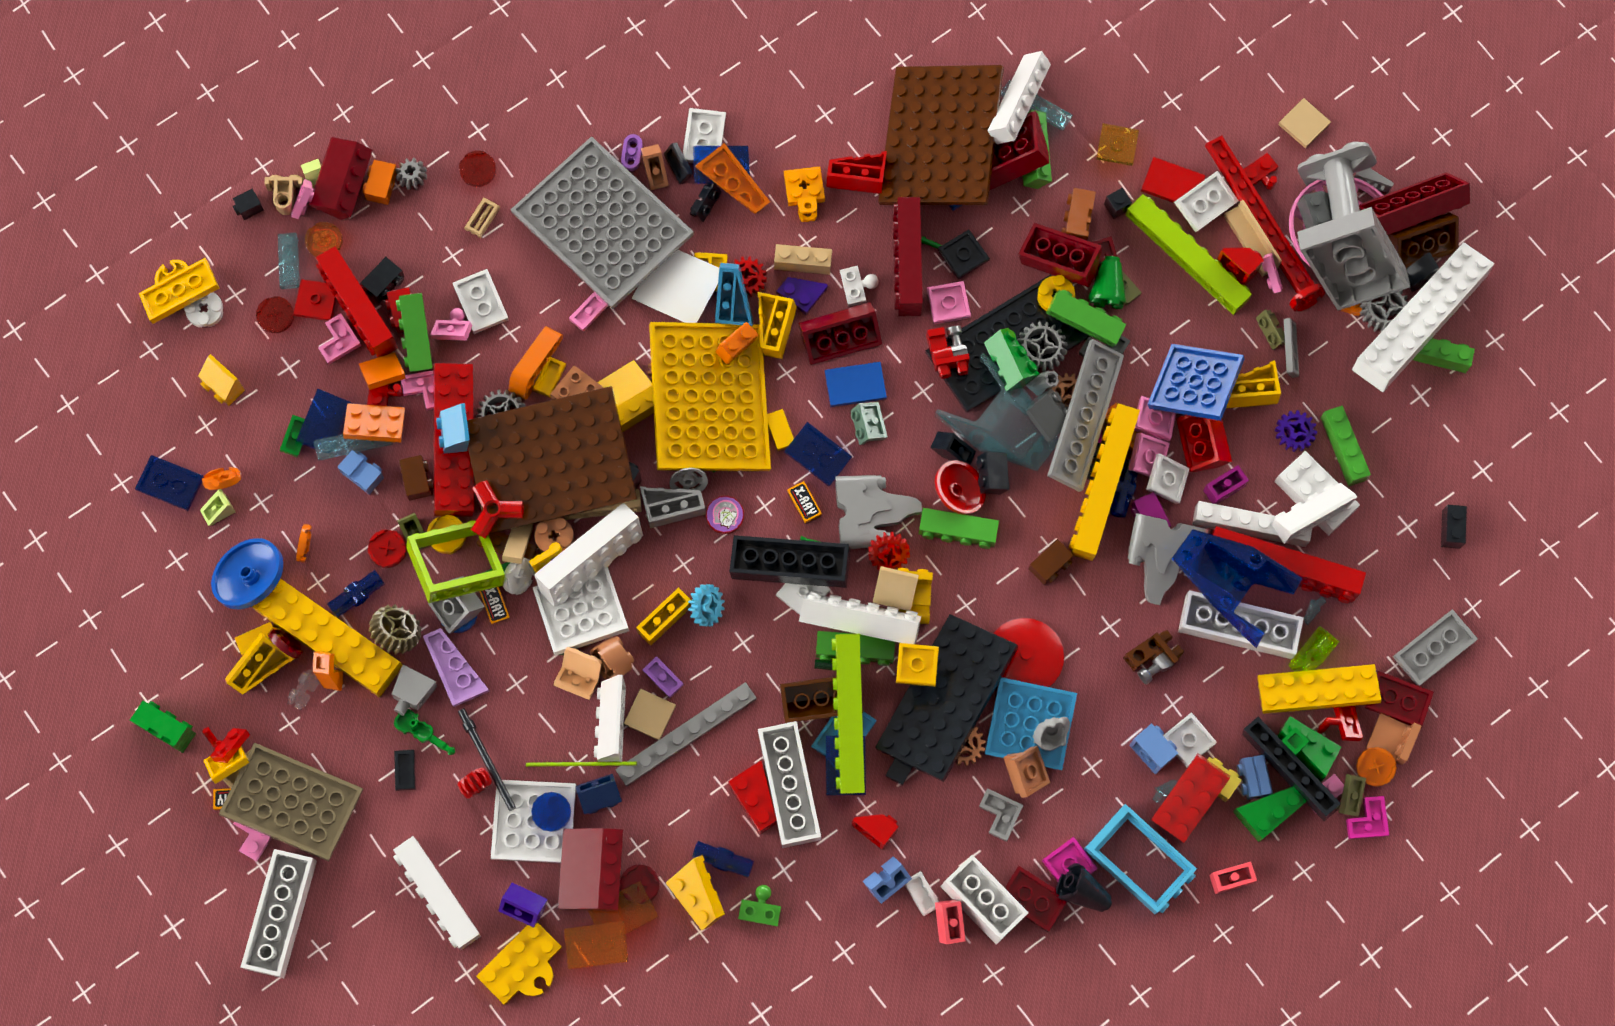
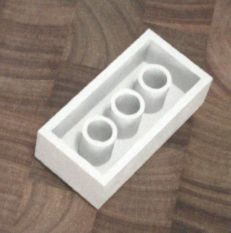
(1306, 478)

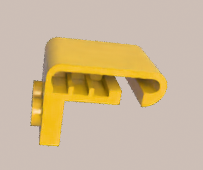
(922, 594)

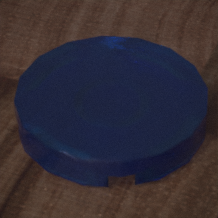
(551, 812)

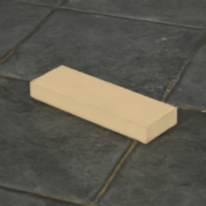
(517, 544)

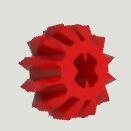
(474, 783)

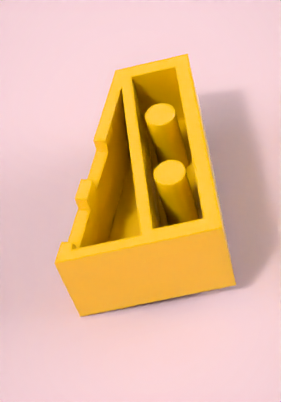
(256, 664)

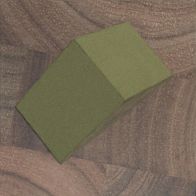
(410, 526)

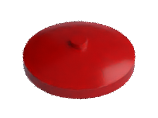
(1038, 652)

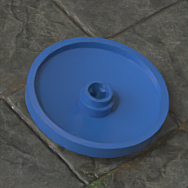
(247, 573)

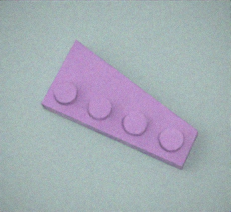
(456, 674)

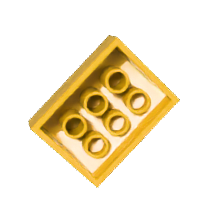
(632, 394)

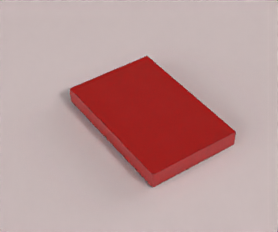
(1169, 180)

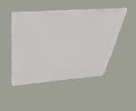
(679, 287)

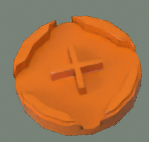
(221, 479)
(304, 543)
(1376, 766)

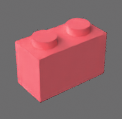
(1233, 877)
(950, 921)

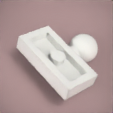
(854, 285)

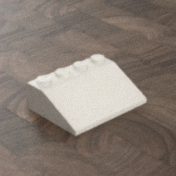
(611, 720)

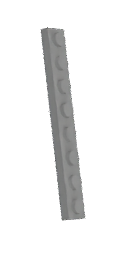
(686, 733)

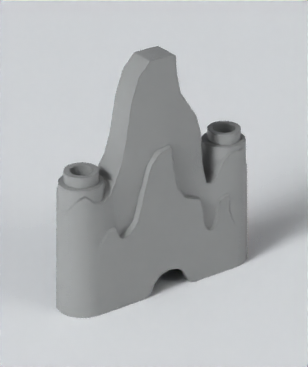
(869, 509)
(1155, 546)

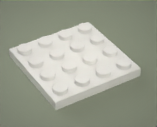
(585, 615)
(515, 832)

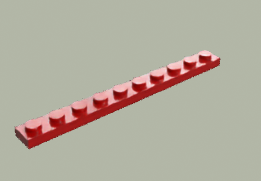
(1246, 191)

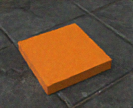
(382, 371)

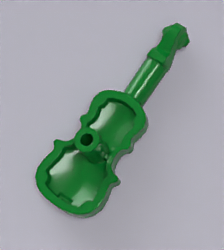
(423, 732)

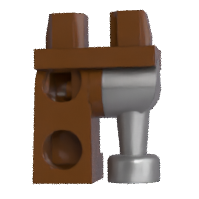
(1157, 651)

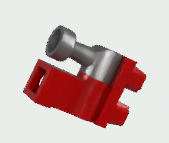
(948, 357)

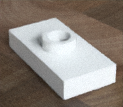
(921, 893)

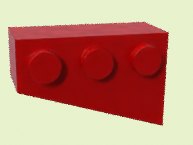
(857, 173)
(754, 796)

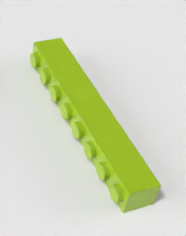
(1188, 254)
(849, 713)

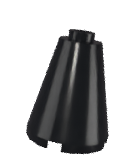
(1083, 889)

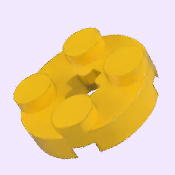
(1052, 284)
(450, 546)

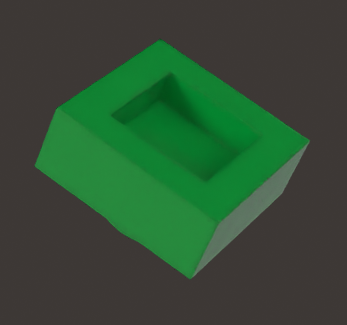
(1295, 741)

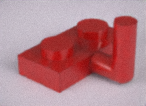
(1261, 169)
(380, 395)
(1347, 721)
(229, 746)

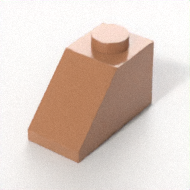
(654, 167)

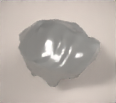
(1052, 733)

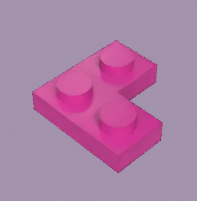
(1374, 822)

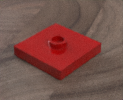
(314, 300)

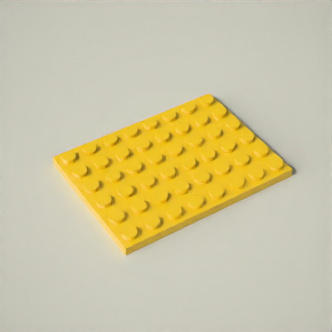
(706, 409)

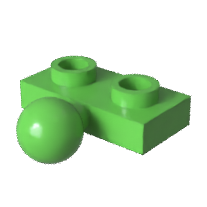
(760, 911)

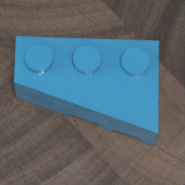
(732, 299)

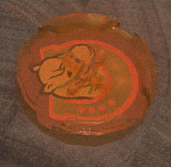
(322, 238)

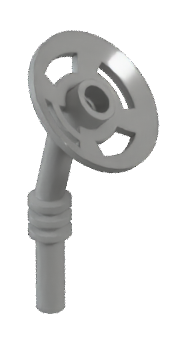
(689, 479)

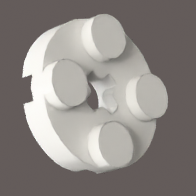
(208, 318)

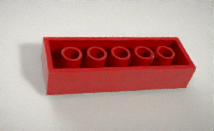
(355, 303)

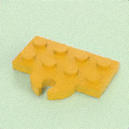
(177, 288)
(521, 964)

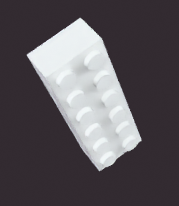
(589, 555)
(860, 618)
(1204, 621)
(789, 784)
(278, 913)

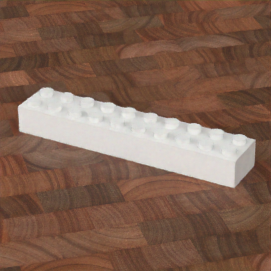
(1422, 317)

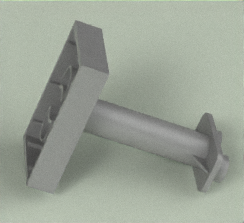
(1351, 250)

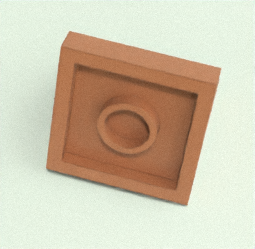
(1027, 771)

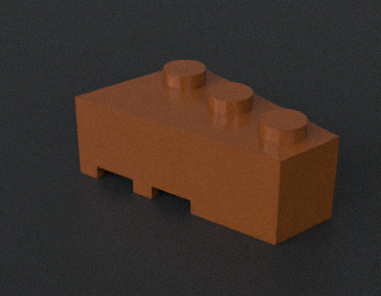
(1079, 213)

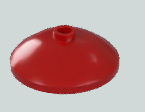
(959, 488)

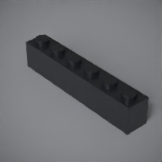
(1291, 768)

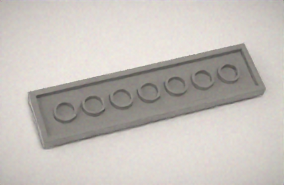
(1085, 415)

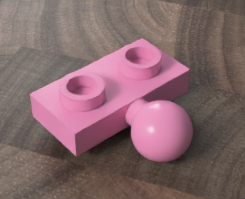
(452, 329)

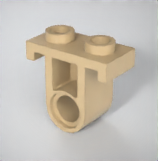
(284, 191)

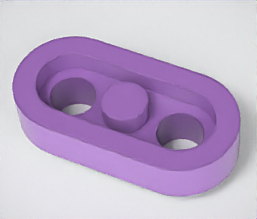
(630, 153)

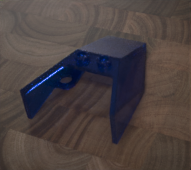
(1226, 572)

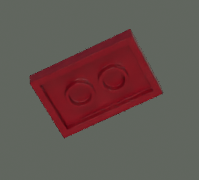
(1401, 700)
(1036, 897)

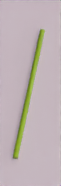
(581, 764)

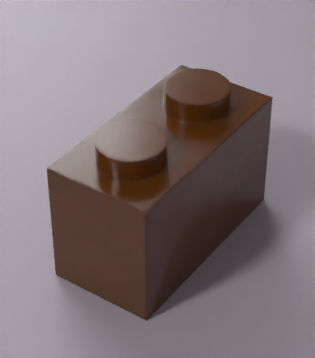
(415, 477)
(1051, 562)

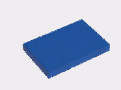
(855, 384)

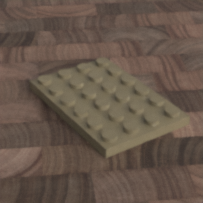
(291, 802)

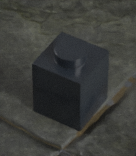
(1117, 203)
(247, 204)

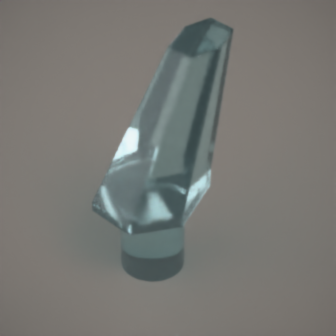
(1313, 609)
(1163, 790)

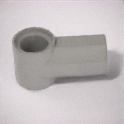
(1043, 382)

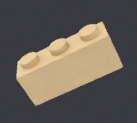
(802, 259)

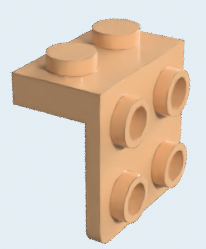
(579, 673)

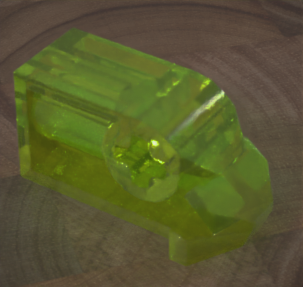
(1317, 646)

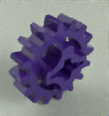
(1302, 433)

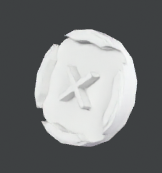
(518, 577)

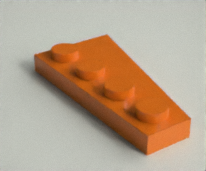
(730, 175)

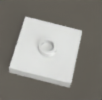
(1167, 478)
(794, 593)
(1190, 739)

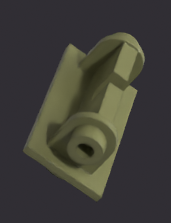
(1268, 323)

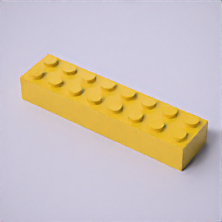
(1105, 481)
(326, 633)

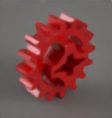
(756, 278)
(881, 547)

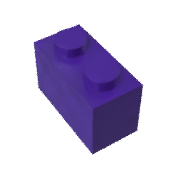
(522, 905)

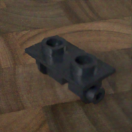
(709, 194)

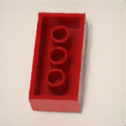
(1190, 797)

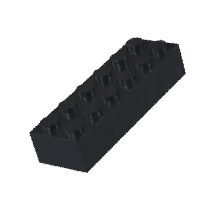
(790, 561)

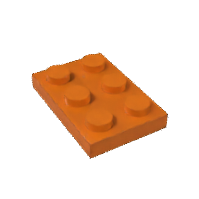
(374, 423)

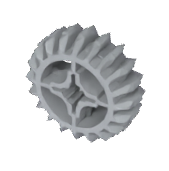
(1370, 308)
(1049, 348)
(489, 403)

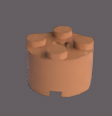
(555, 527)
(613, 657)

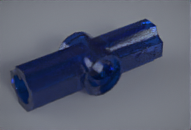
(1124, 491)
(355, 593)
(723, 859)

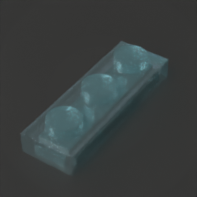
(288, 260)

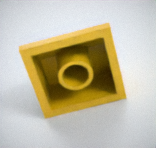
(220, 381)

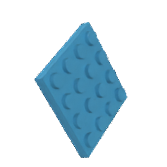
(1017, 714)

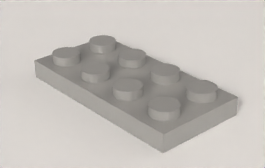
(1435, 648)

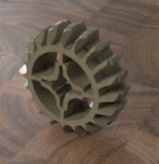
(389, 619)

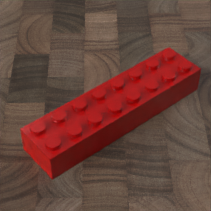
(452, 470)
(1317, 573)

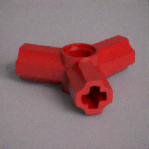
(487, 498)

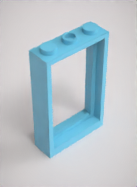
(1109, 830)

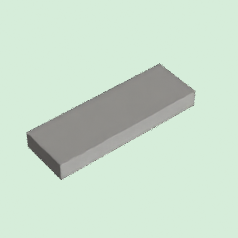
(1291, 347)

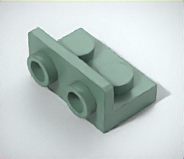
(868, 422)

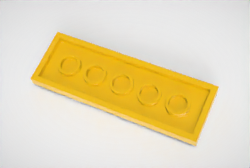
(1319, 689)

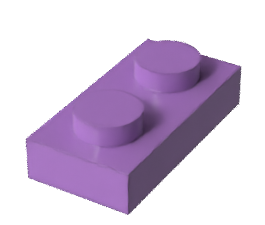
(663, 677)

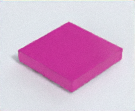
(1066, 855)

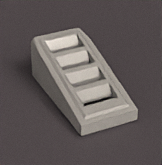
(1375, 179)

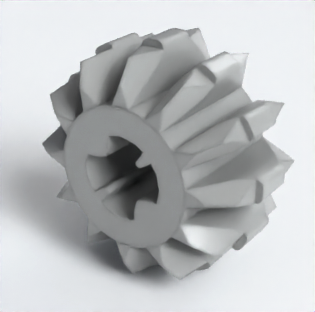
(411, 180)

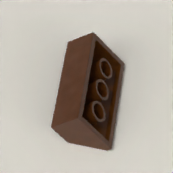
(1435, 236)
(808, 699)

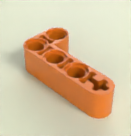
(533, 361)

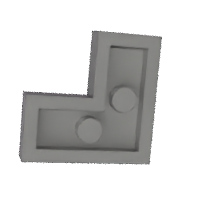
(1005, 811)

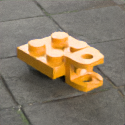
(804, 198)

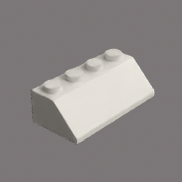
(1313, 512)
(984, 899)

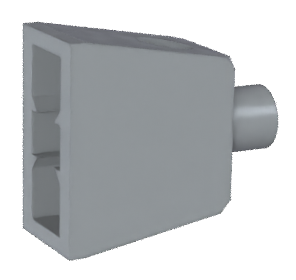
(412, 690)

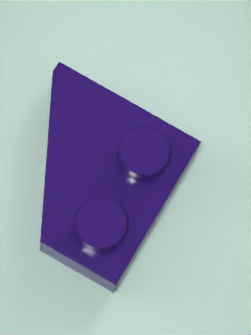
(803, 292)

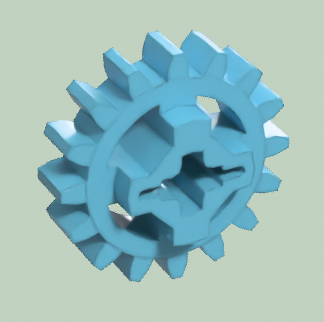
(706, 605)

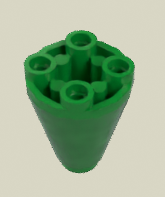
(1109, 285)

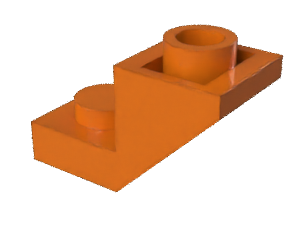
(324, 671)

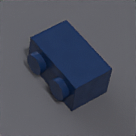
(598, 794)

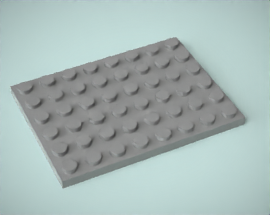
(602, 222)

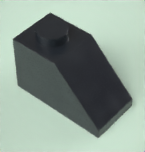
(1421, 271)
(952, 447)

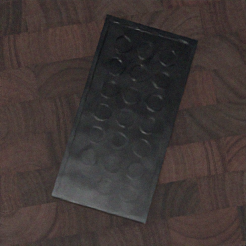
(1014, 314)
(938, 720)

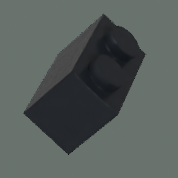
(382, 280)
(993, 473)
(1453, 526)

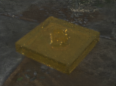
(1117, 144)

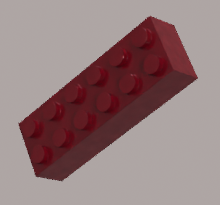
(1419, 202)
(907, 256)

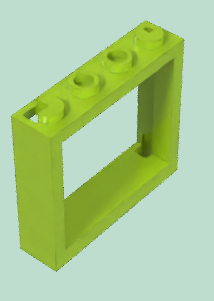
(458, 586)

